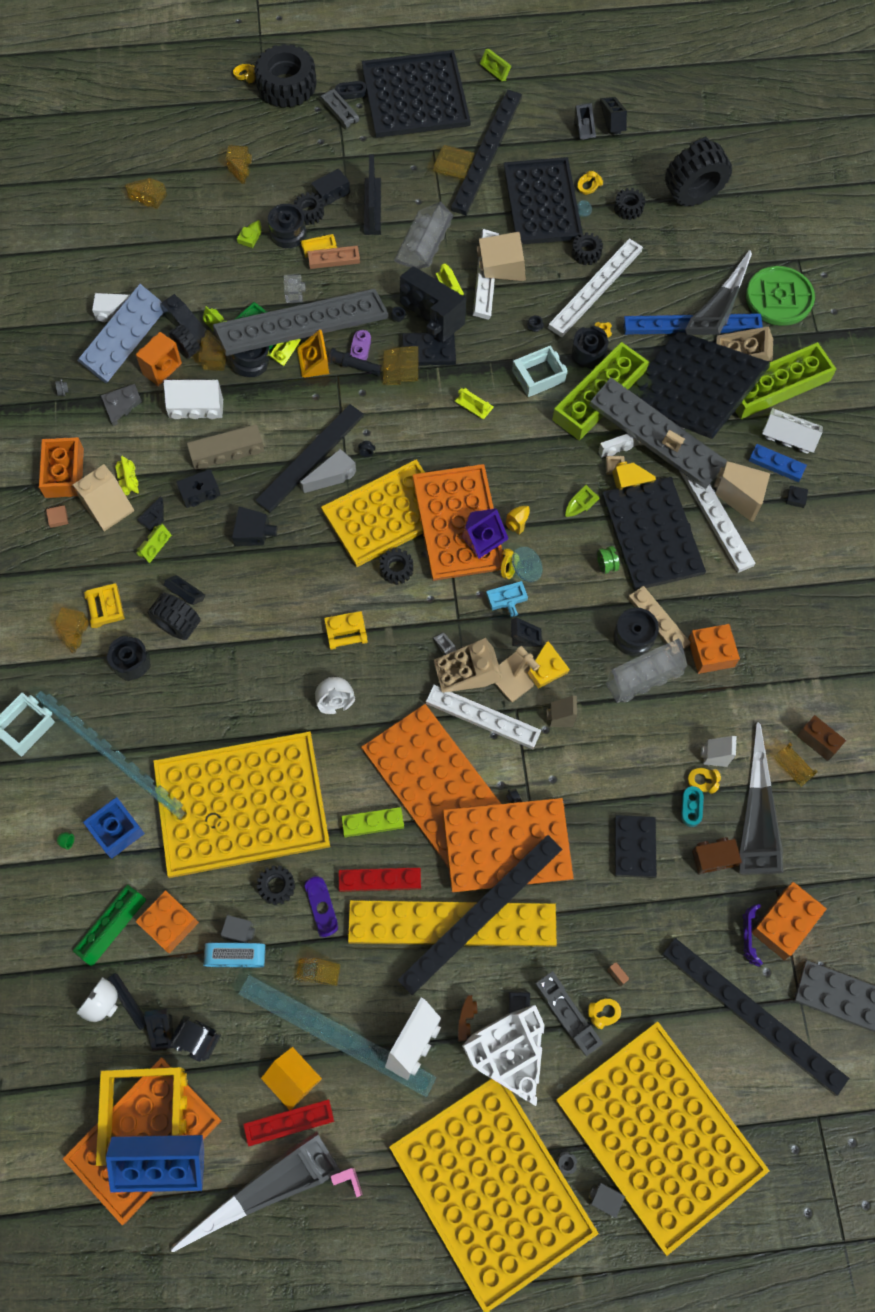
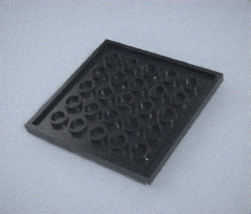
(415, 93)
(698, 382)

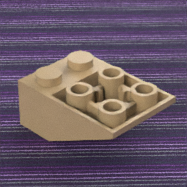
(468, 667)

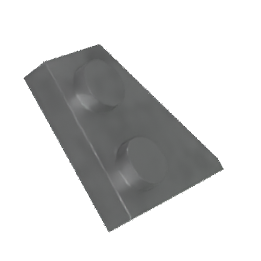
(121, 402)

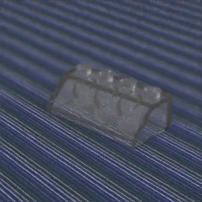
(424, 236)
(647, 671)

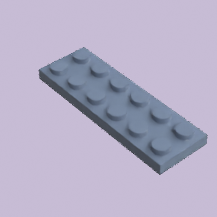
(122, 334)

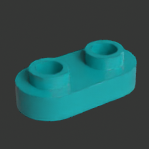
(692, 807)

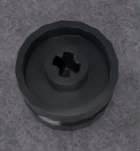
(287, 225)
(251, 362)
(636, 631)

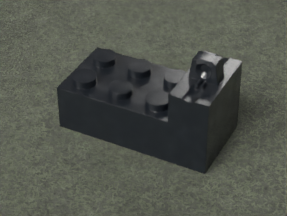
(433, 301)

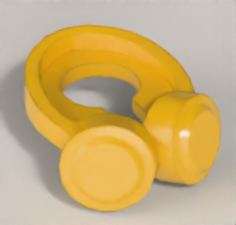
(249, 76)
(587, 177)
(508, 558)
(713, 775)
(603, 1021)

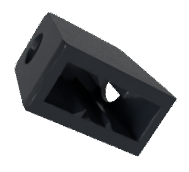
(252, 528)

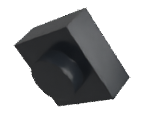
(797, 496)

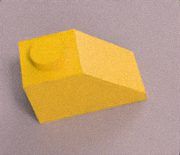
(631, 475)

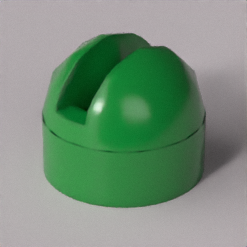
(65, 840)

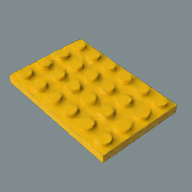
(377, 515)

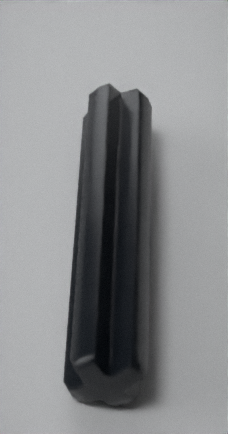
(128, 1001)

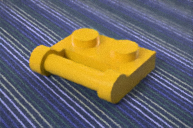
(110, 605)
(345, 625)

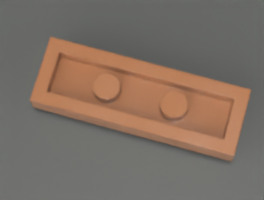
(333, 257)

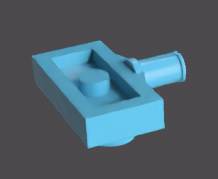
(507, 597)

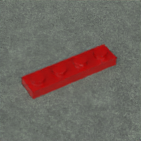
(379, 879)
(288, 1123)

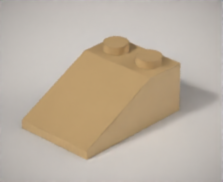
(752, 342)

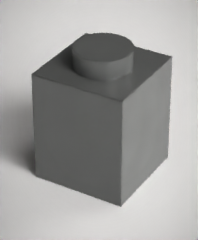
(238, 930)
(606, 1199)

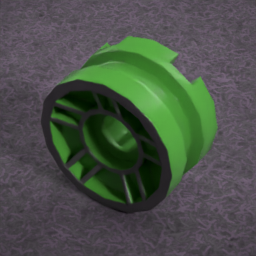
(607, 559)

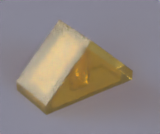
(318, 971)

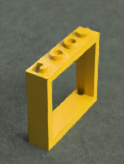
(106, 1103)

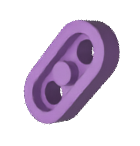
(361, 344)

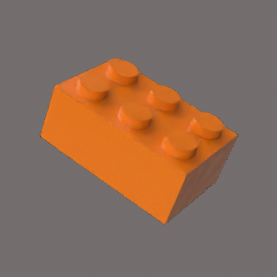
(60, 466)
(788, 921)

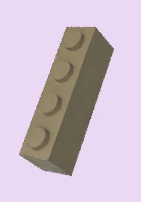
(225, 447)

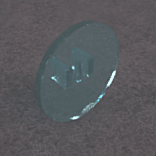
(527, 564)

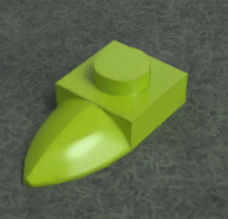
(250, 234)
(581, 501)

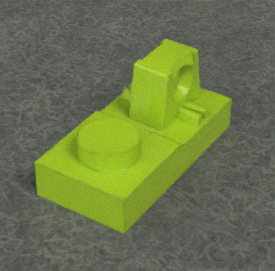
(495, 64)

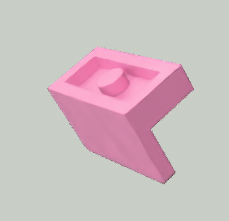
(345, 1176)

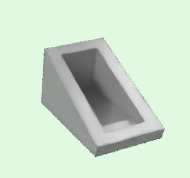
(444, 644)

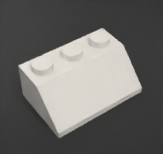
(193, 399)
(792, 431)
(414, 1040)

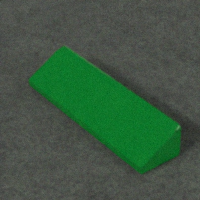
(109, 925)

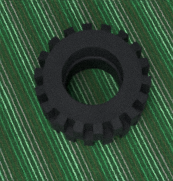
(174, 616)

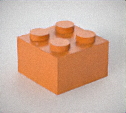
(159, 358)
(713, 648)
(167, 922)

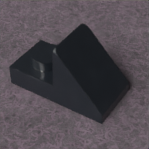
(584, 121)
(525, 634)
(159, 1028)

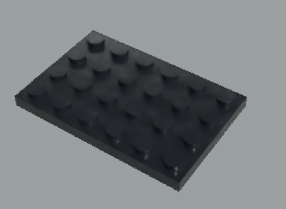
(542, 200)
(653, 533)

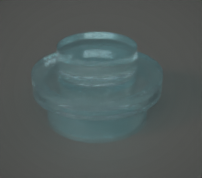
(584, 208)

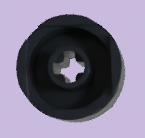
(590, 346)
(132, 667)
(195, 1038)

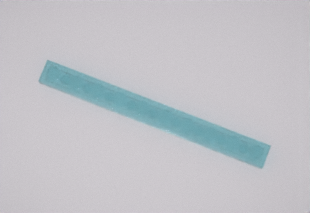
(116, 758)
(330, 1032)

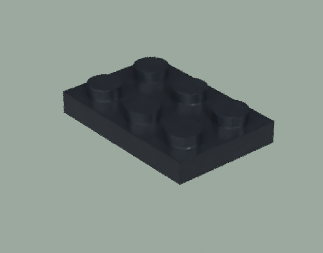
(431, 350)
(635, 846)

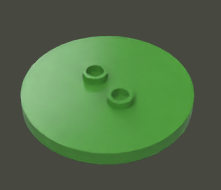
(780, 295)

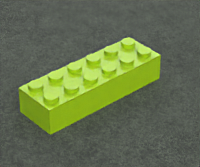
(788, 378)
(574, 410)

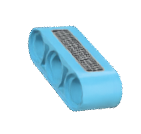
(234, 955)

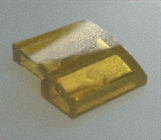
(453, 161)
(400, 365)

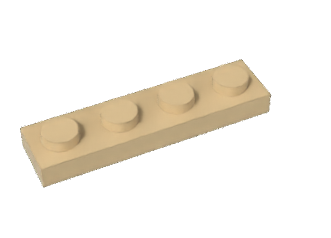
(667, 628)

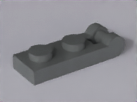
(339, 108)

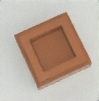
(57, 516)
(618, 974)

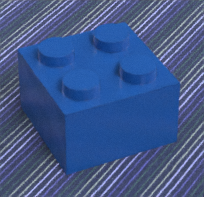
(113, 828)

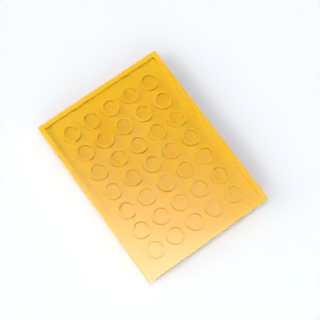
(264, 799)
(662, 1137)
(493, 1193)

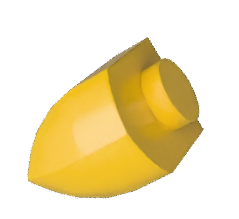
(516, 519)

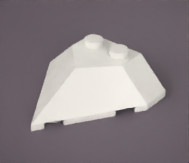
(510, 1051)

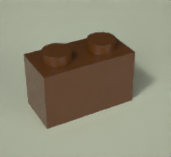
(821, 738)
(716, 856)

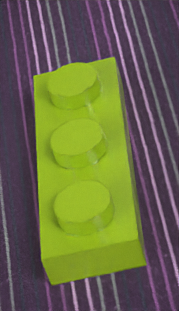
(372, 822)

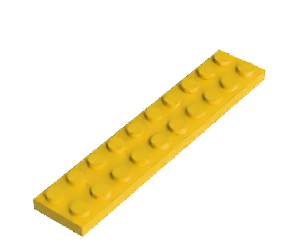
(428, 921)

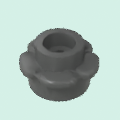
(61, 387)
(571, 1159)

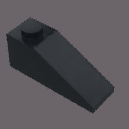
(614, 114)
(178, 313)

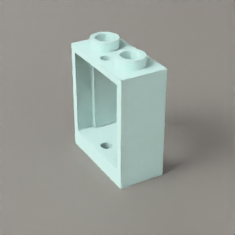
(530, 360)
(13, 711)

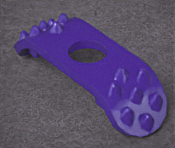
(317, 893)
(749, 952)

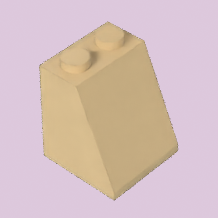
(502, 257)
(742, 488)
(103, 497)

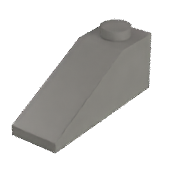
(331, 472)

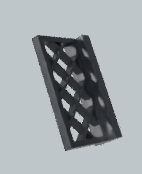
(372, 201)

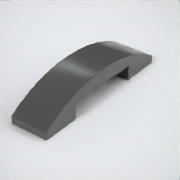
(568, 1014)

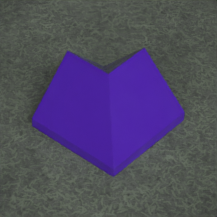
(484, 531)

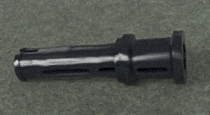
(346, 360)

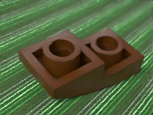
(467, 1013)

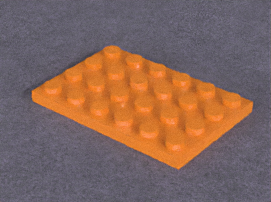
(444, 509)
(493, 839)
(140, 1112)

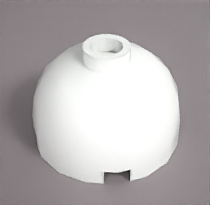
(334, 694)
(99, 1002)

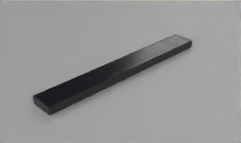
(309, 458)

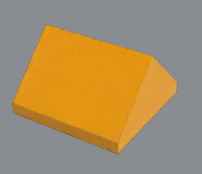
(313, 356)
(291, 1078)

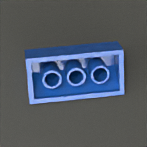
(155, 1163)

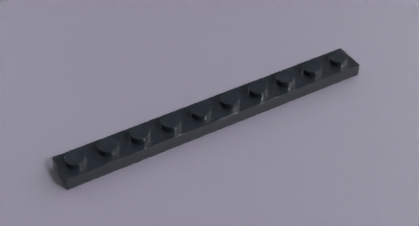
(486, 153)
(479, 915)
(756, 1017)

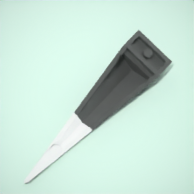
(716, 312)
(761, 840)
(293, 1172)

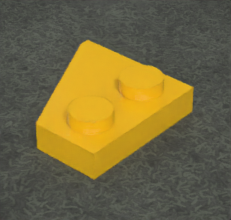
(550, 667)

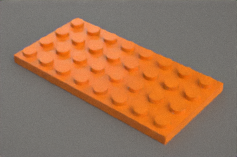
(427, 773)

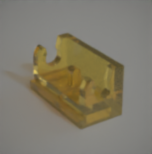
(795, 765)

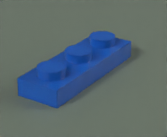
(777, 463)

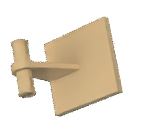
(515, 675)

